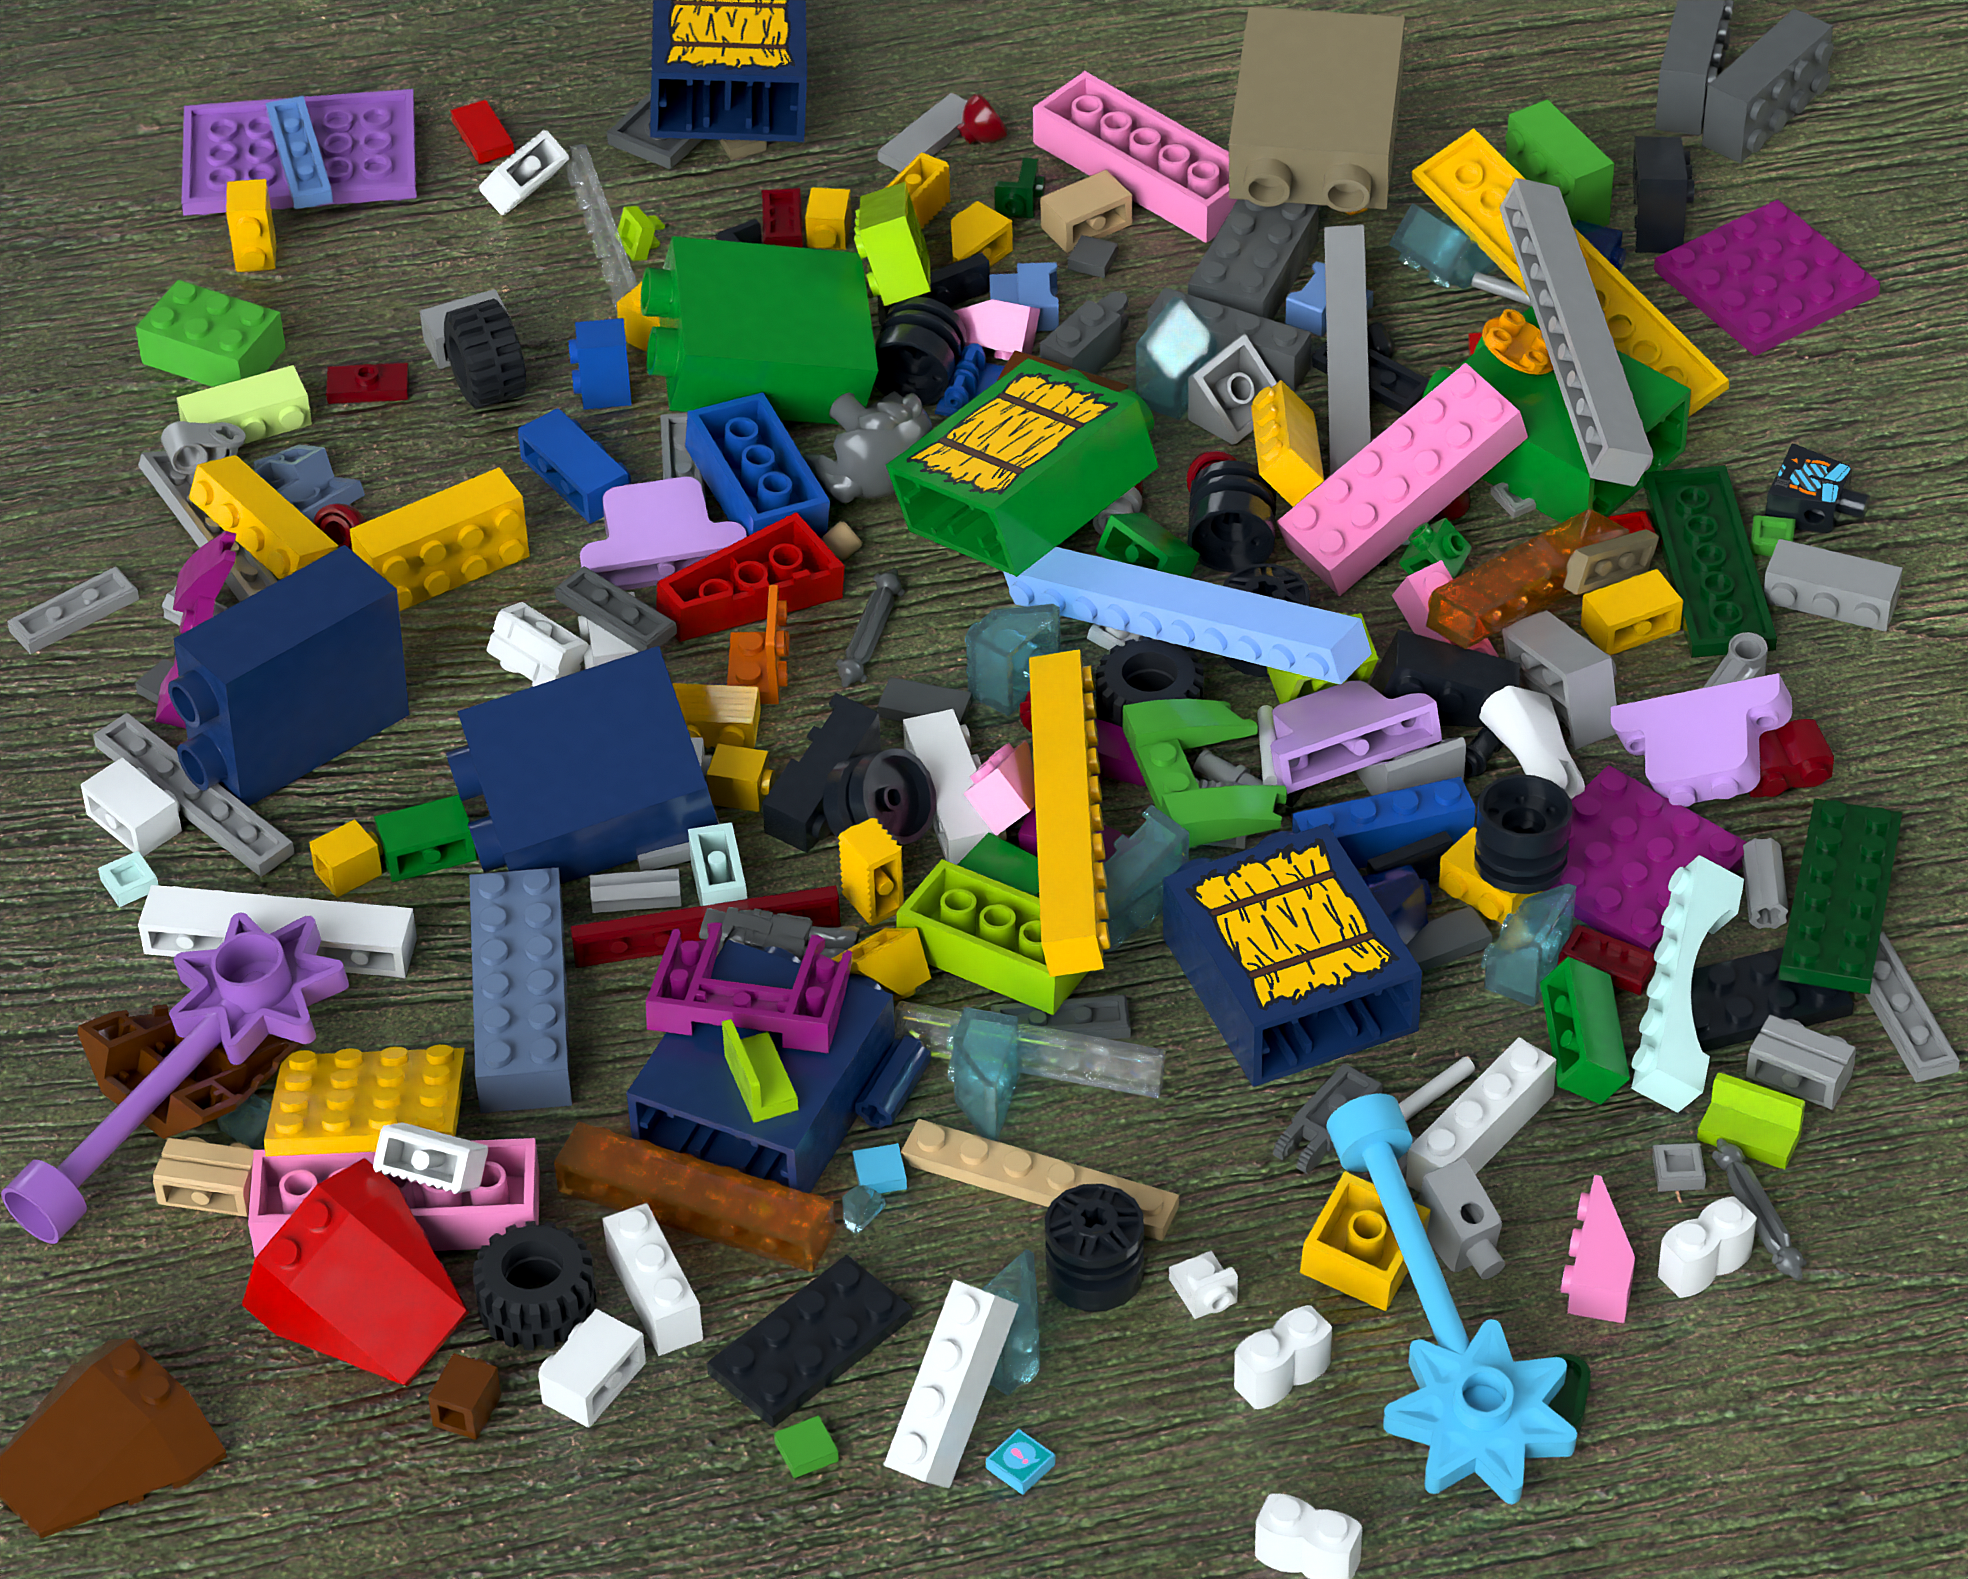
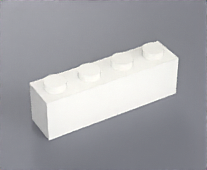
(945, 753)
(1486, 1113)
(951, 1384)

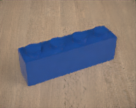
(1394, 818)

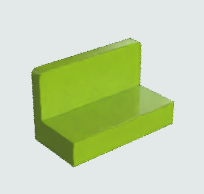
(758, 1074)
(1754, 1119)

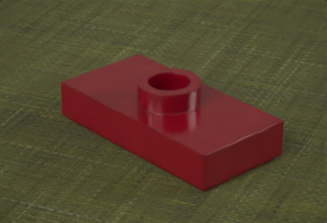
(782, 217)
(367, 383)
(1626, 963)

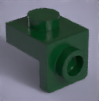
(1020, 197)

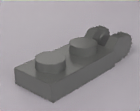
(1313, 1117)

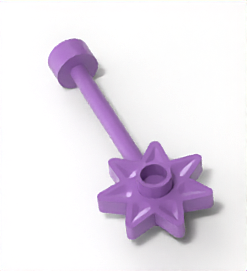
(236, 997)

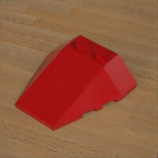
(356, 1278)

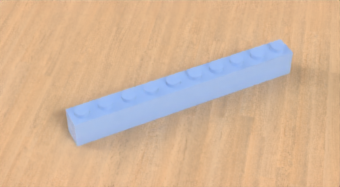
(1195, 614)

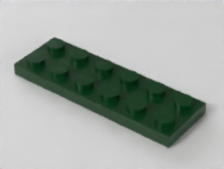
(1708, 558)
(1841, 896)

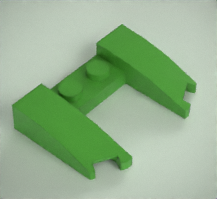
(1157, 738)

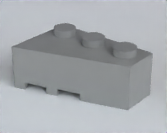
(1568, 670)

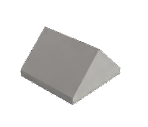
(1225, 388)
(1418, 767)

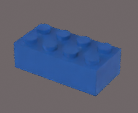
(754, 465)

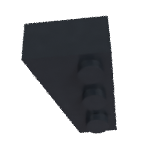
(1661, 192)
(1448, 673)
(795, 803)

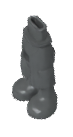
(789, 932)

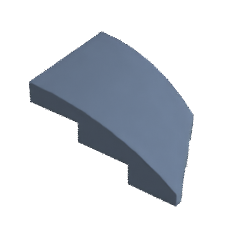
(306, 479)

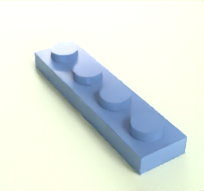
(299, 152)

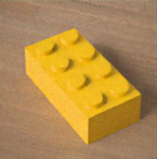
(446, 538)

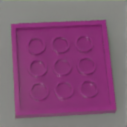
(1766, 277)
(1627, 849)

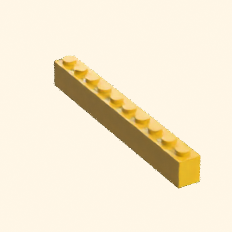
(1067, 814)

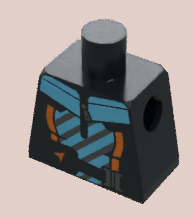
(1814, 491)

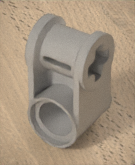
(199, 443)

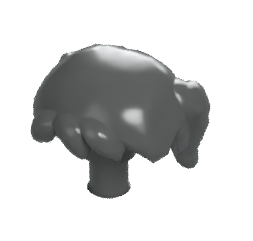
(867, 446)

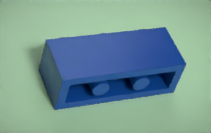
(571, 462)

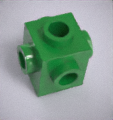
(1436, 543)

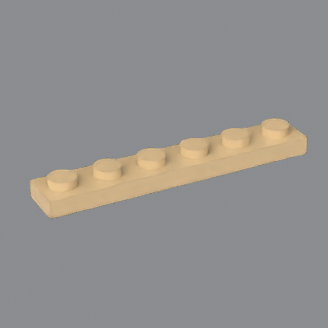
(1023, 1172)

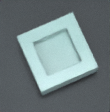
(127, 878)

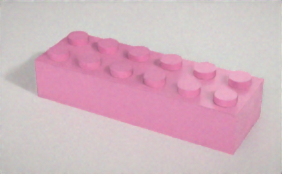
(1147, 152)
(1402, 479)
(450, 1220)

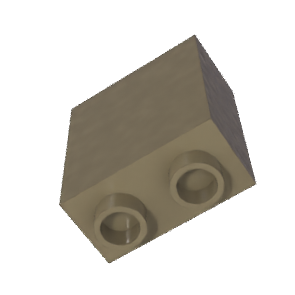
(1316, 108)

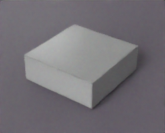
(1679, 1167)

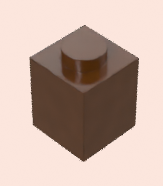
(465, 1396)

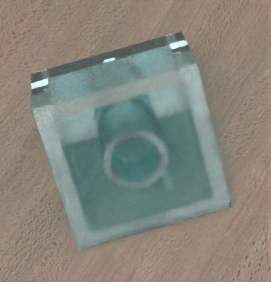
(1440, 248)
(1168, 355)
(1001, 651)
(1530, 944)
(984, 1067)
(1020, 1353)

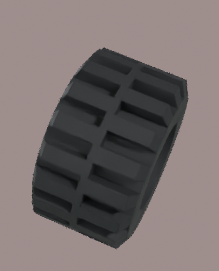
(485, 353)
(1145, 673)
(527, 1257)

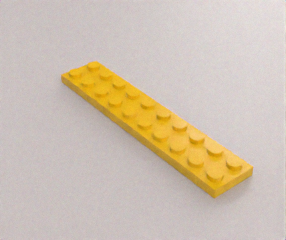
(1470, 185)

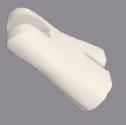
(1533, 734)

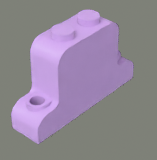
(655, 532)
(1347, 731)
(1704, 739)

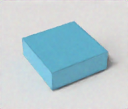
(880, 1168)

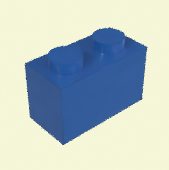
(602, 364)

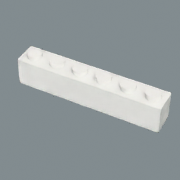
(360, 935)

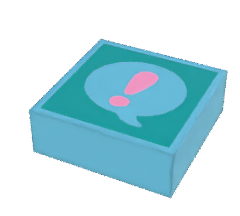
(1020, 1461)

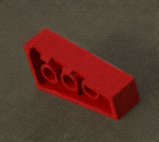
(734, 582)

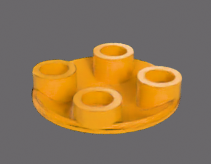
(1517, 343)

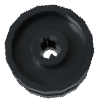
(881, 786)

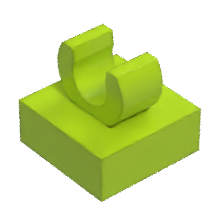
(638, 232)

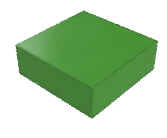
(1767, 532)
(806, 1446)

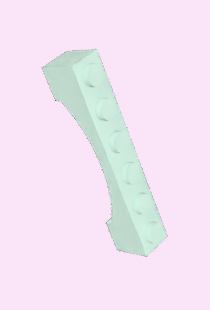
(1669, 1058)

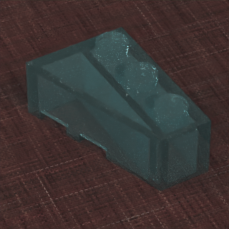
(1138, 871)

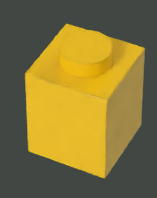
(828, 218)
(739, 777)
(346, 857)

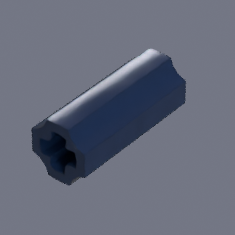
(893, 1082)

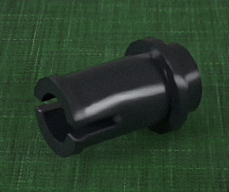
(1480, 752)

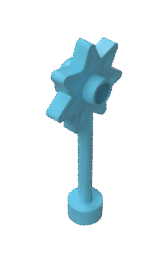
(1472, 1398)

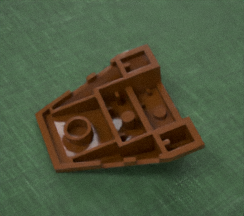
(130, 1048)
(105, 1439)

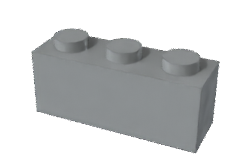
(1832, 585)

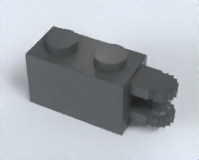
(1089, 335)

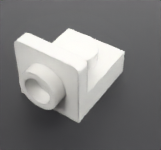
(1204, 1284)

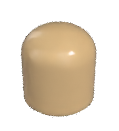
(842, 541)

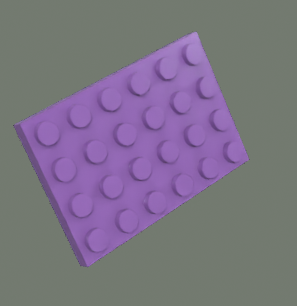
(360, 136)

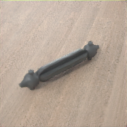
(869, 627)
(1753, 1197)

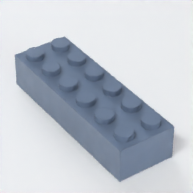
(519, 990)

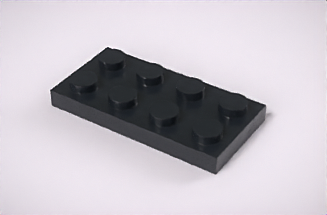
(1739, 994)
(809, 1341)

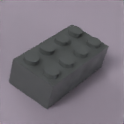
(1691, 62)
(1767, 85)
(1257, 256)

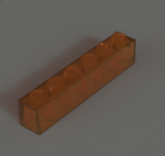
(1515, 581)
(696, 1196)

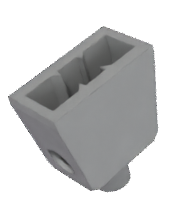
(1462, 1219)

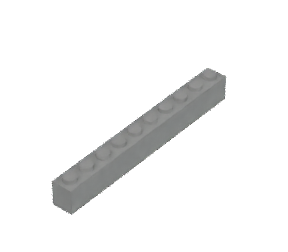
(1576, 333)

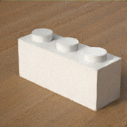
(653, 1279)

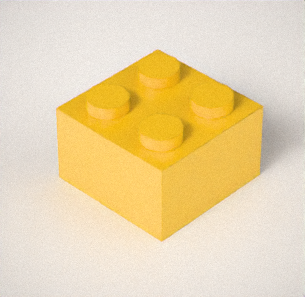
(1355, 1244)

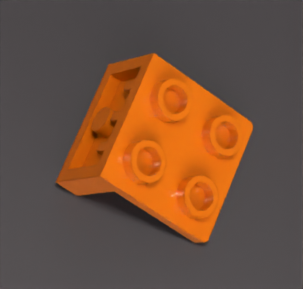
(757, 655)

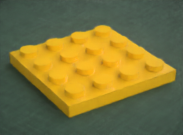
(349, 1095)

